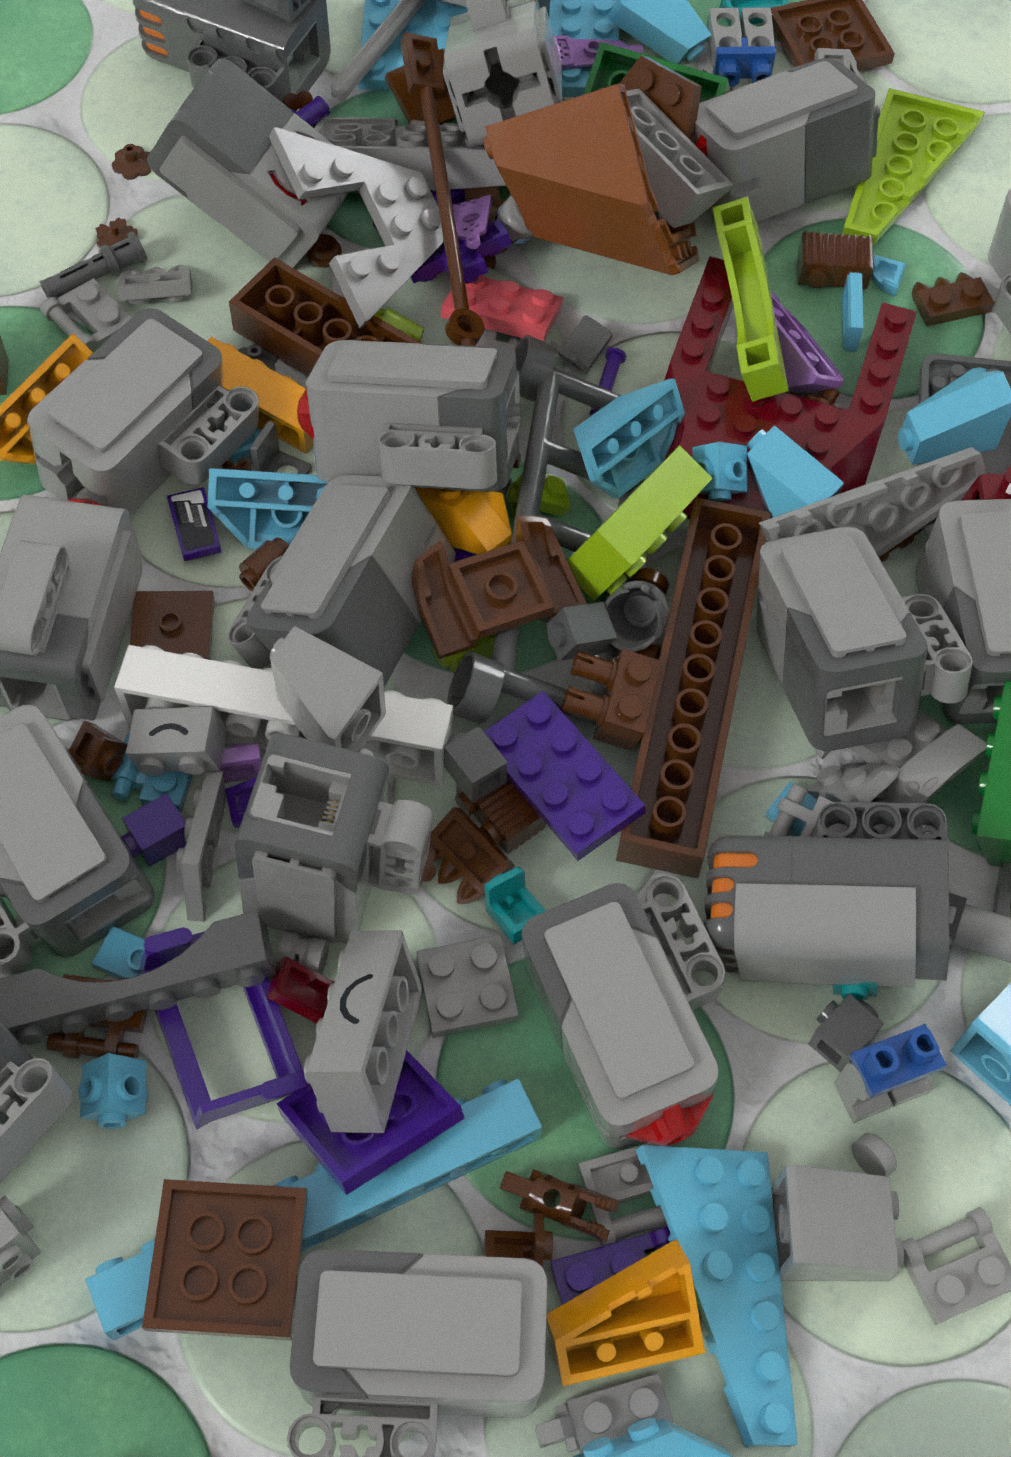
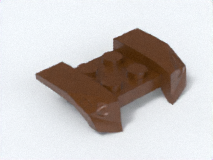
(493, 588)

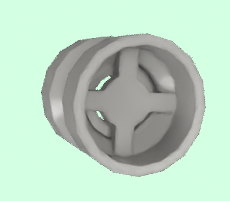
(309, 953)

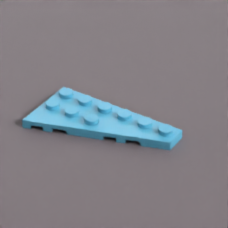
(725, 1223)

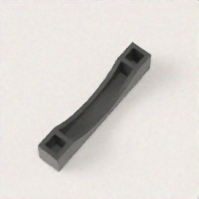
(225, 956)

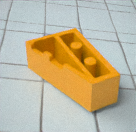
(629, 1320)

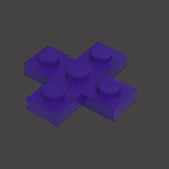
(472, 259)

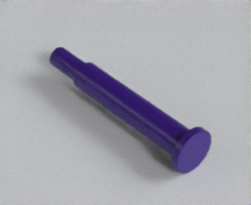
(614, 358)

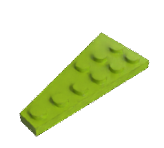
(912, 146)

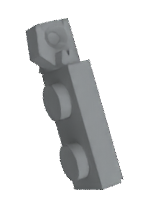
(605, 1413)

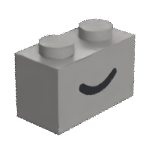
(176, 740)

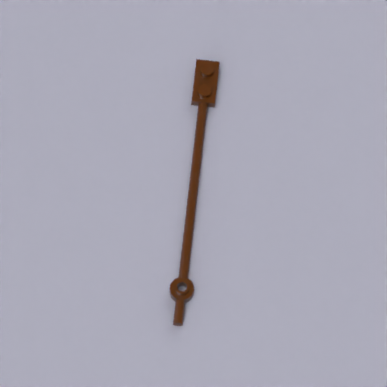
(426, 79)

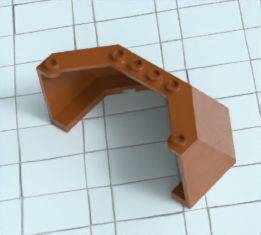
(586, 181)

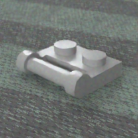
(94, 309)
(623, 1179)
(965, 1281)

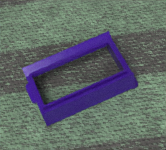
(270, 1023)

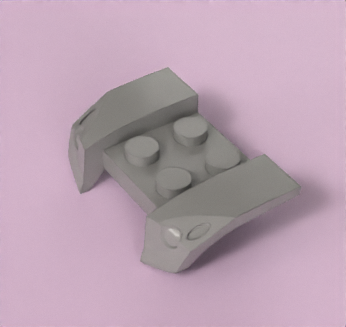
(924, 758)

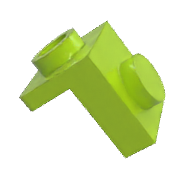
(554, 498)

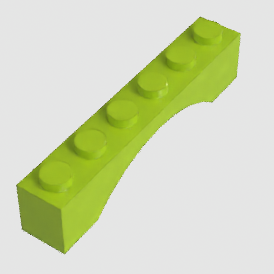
(754, 313)

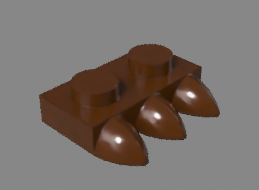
(952, 300)
(466, 854)

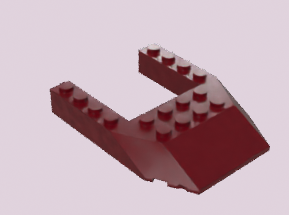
(723, 411)

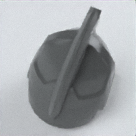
(637, 615)

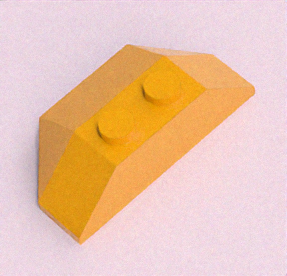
(14, 428)
(469, 518)

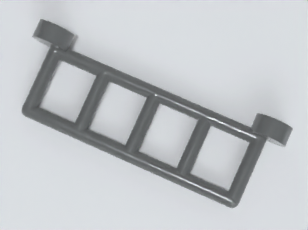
(480, 678)

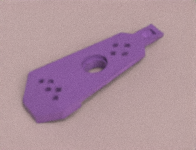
(577, 52)
(472, 219)

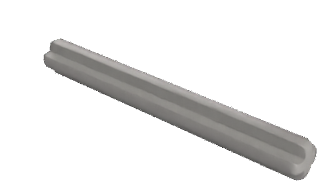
(374, 48)

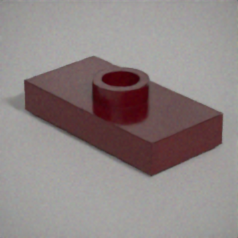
(300, 989)

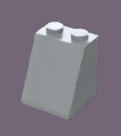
(327, 690)
(835, 1225)

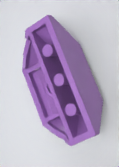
(804, 361)

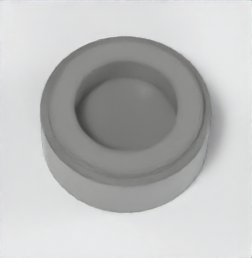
(874, 1155)

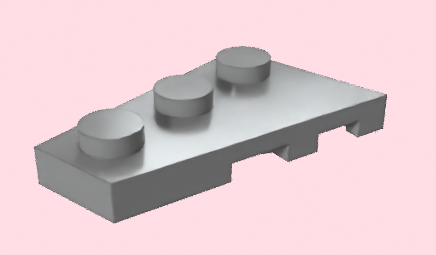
(201, 836)

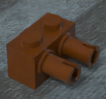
(626, 700)

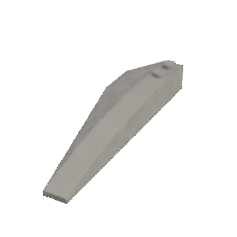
(410, 148)

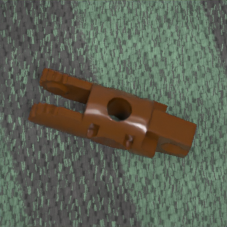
(540, 1195)

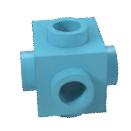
(726, 466)
(113, 1090)

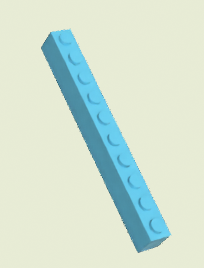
(492, 1128)

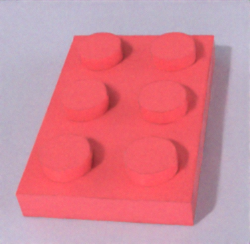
(510, 307)

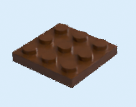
(834, 25)
(226, 1260)

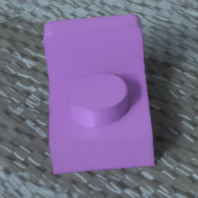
(240, 762)

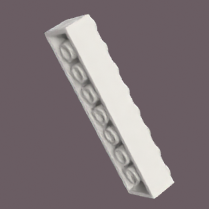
(246, 699)

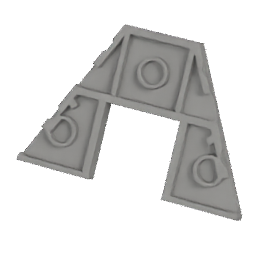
(396, 201)

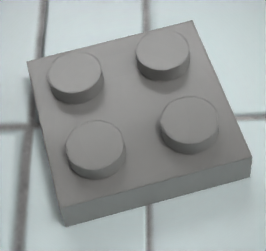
(467, 986)

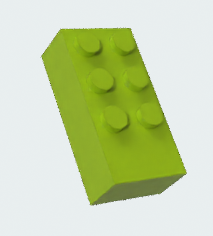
(638, 525)

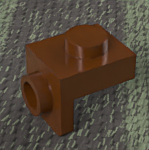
(97, 751)
(516, 1244)

